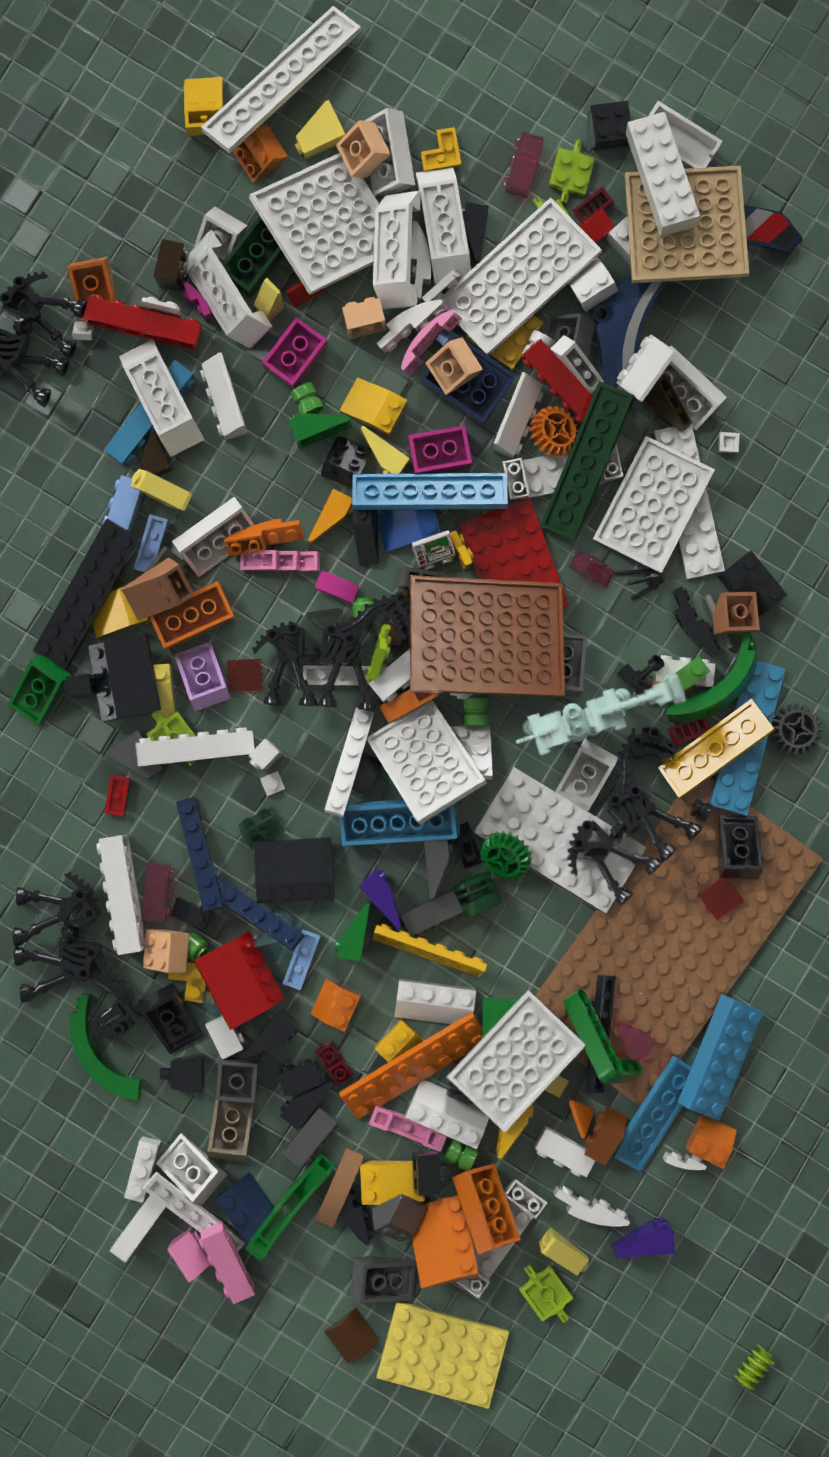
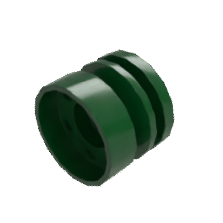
(477, 894)

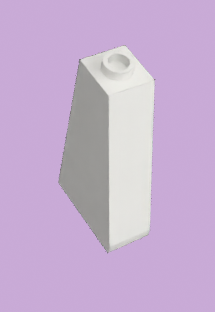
(137, 1228)

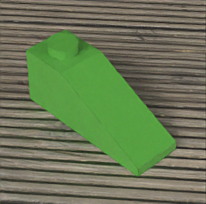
(691, 673)

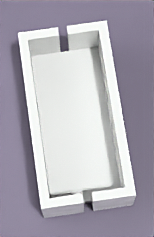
(693, 143)

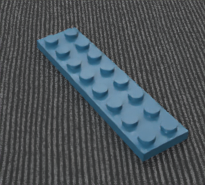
(429, 491)
(737, 780)

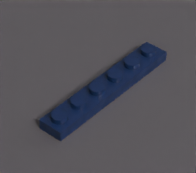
(199, 854)
(259, 916)

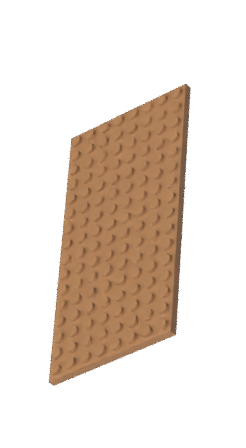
(671, 950)

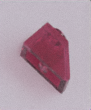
(591, 568)

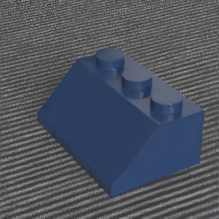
(245, 1205)

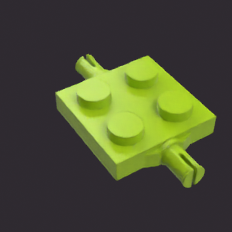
(571, 171)
(380, 654)
(170, 726)
(546, 1293)

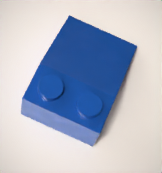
(406, 526)

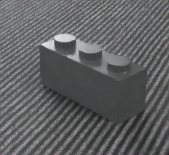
(432, 914)
(310, 1137)

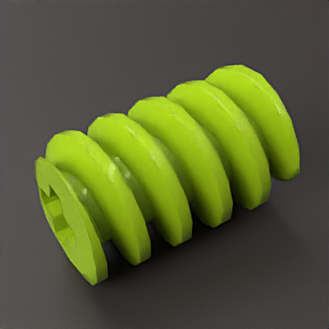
(755, 1368)

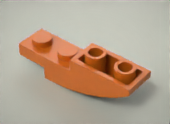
(260, 535)
(405, 703)

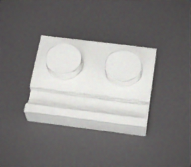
(436, 292)

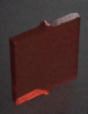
(244, 675)
(720, 897)

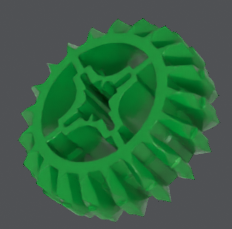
(509, 851)

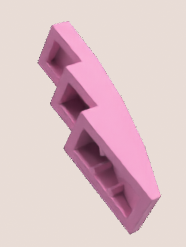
(280, 561)

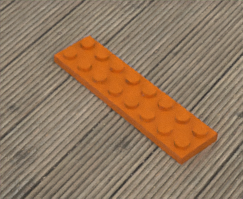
(413, 1066)

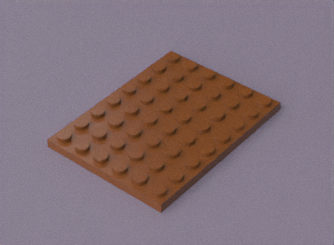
(486, 637)

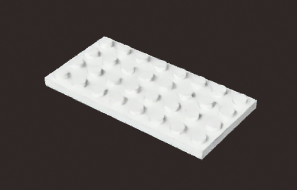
(520, 276)
(547, 826)

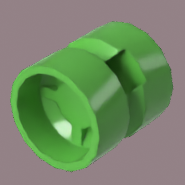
(305, 397)
(476, 712)
(460, 1155)

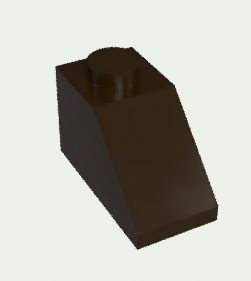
(154, 458)

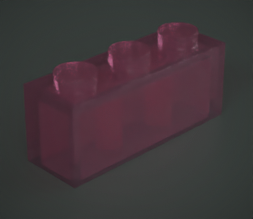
(523, 164)
(157, 892)

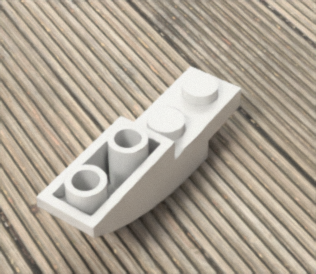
(420, 259)
(414, 317)
(598, 1212)

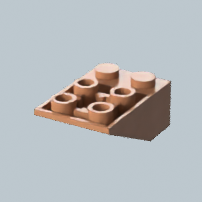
(158, 589)

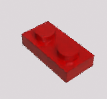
(117, 795)

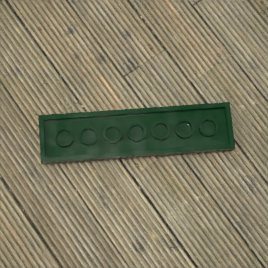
(587, 460)

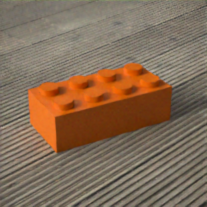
(195, 616)
(486, 1208)

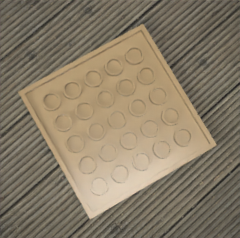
(704, 252)

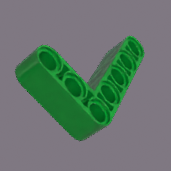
(598, 1047)

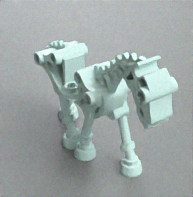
(600, 715)

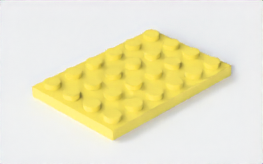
(442, 1354)

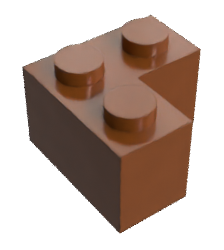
(606, 1136)

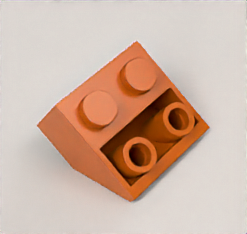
(260, 153)

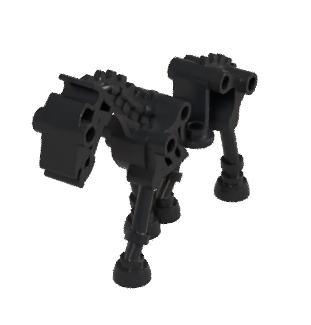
(14, 346)
(349, 633)
(627, 797)
(92, 969)

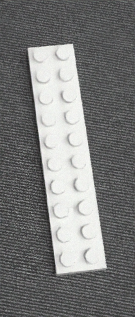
(281, 79)

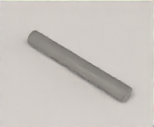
(711, 606)

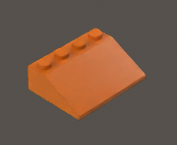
(444, 1244)

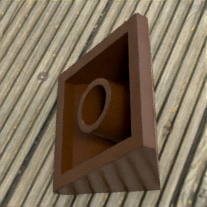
(351, 1336)

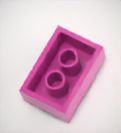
(295, 353)
(440, 450)

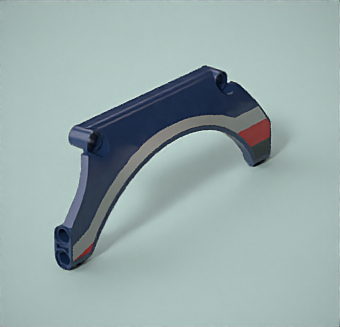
(627, 309)

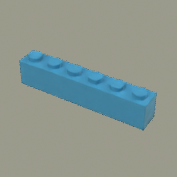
(138, 427)

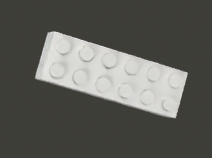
(662, 174)
(122, 894)

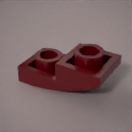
(334, 1062)

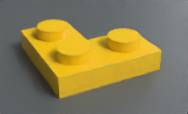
(446, 155)
(464, 555)
(195, 984)

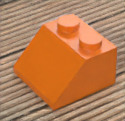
(335, 1005)
(711, 1140)

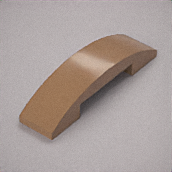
(339, 1187)

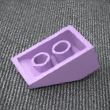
(202, 676)

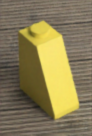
(320, 132)
(160, 490)
(563, 1252)

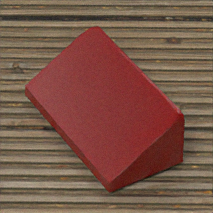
(597, 225)
(299, 294)

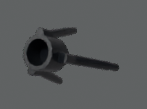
(651, 578)

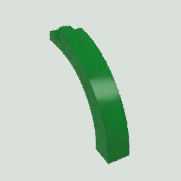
(722, 694)
(90, 1059)
(288, 1206)

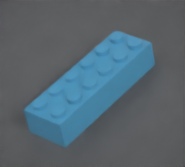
(393, 822)
(720, 1057)

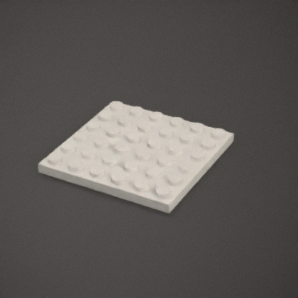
(321, 221)

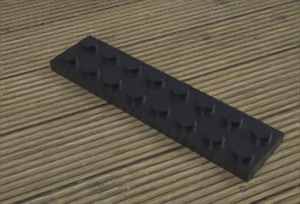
(86, 593)

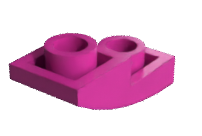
(195, 298)
(336, 586)

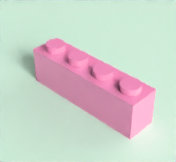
(227, 1262)

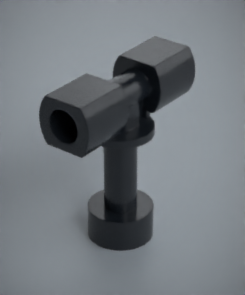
(639, 678)

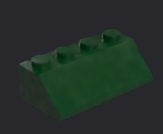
(253, 258)

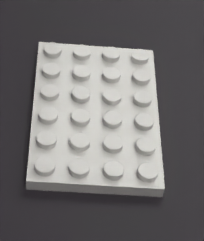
(653, 504)
(426, 761)
(516, 1061)

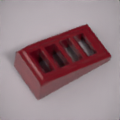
(601, 191)
(673, 735)

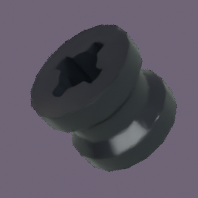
(700, 809)

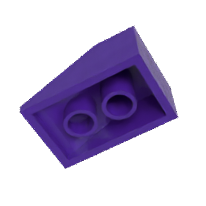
(379, 891)
(651, 1238)

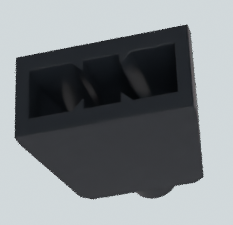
(186, 1073)

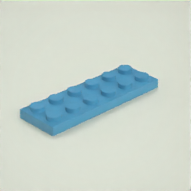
(653, 1116)

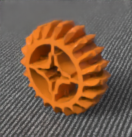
(553, 431)

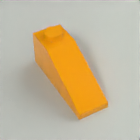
(334, 512)

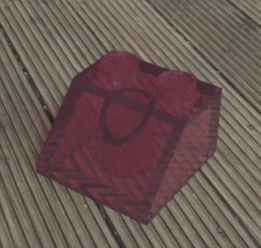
(634, 1041)

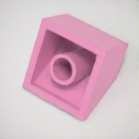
(188, 1254)

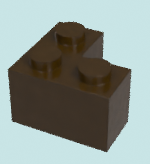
(169, 265)

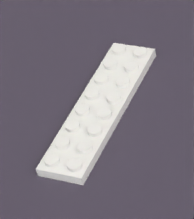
(699, 539)

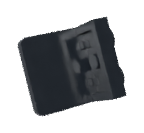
(345, 460)

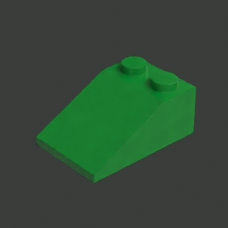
(316, 427)
(38, 689)
(352, 940)

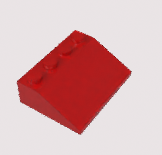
(239, 980)

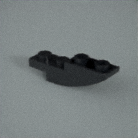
(697, 631)
(356, 1218)

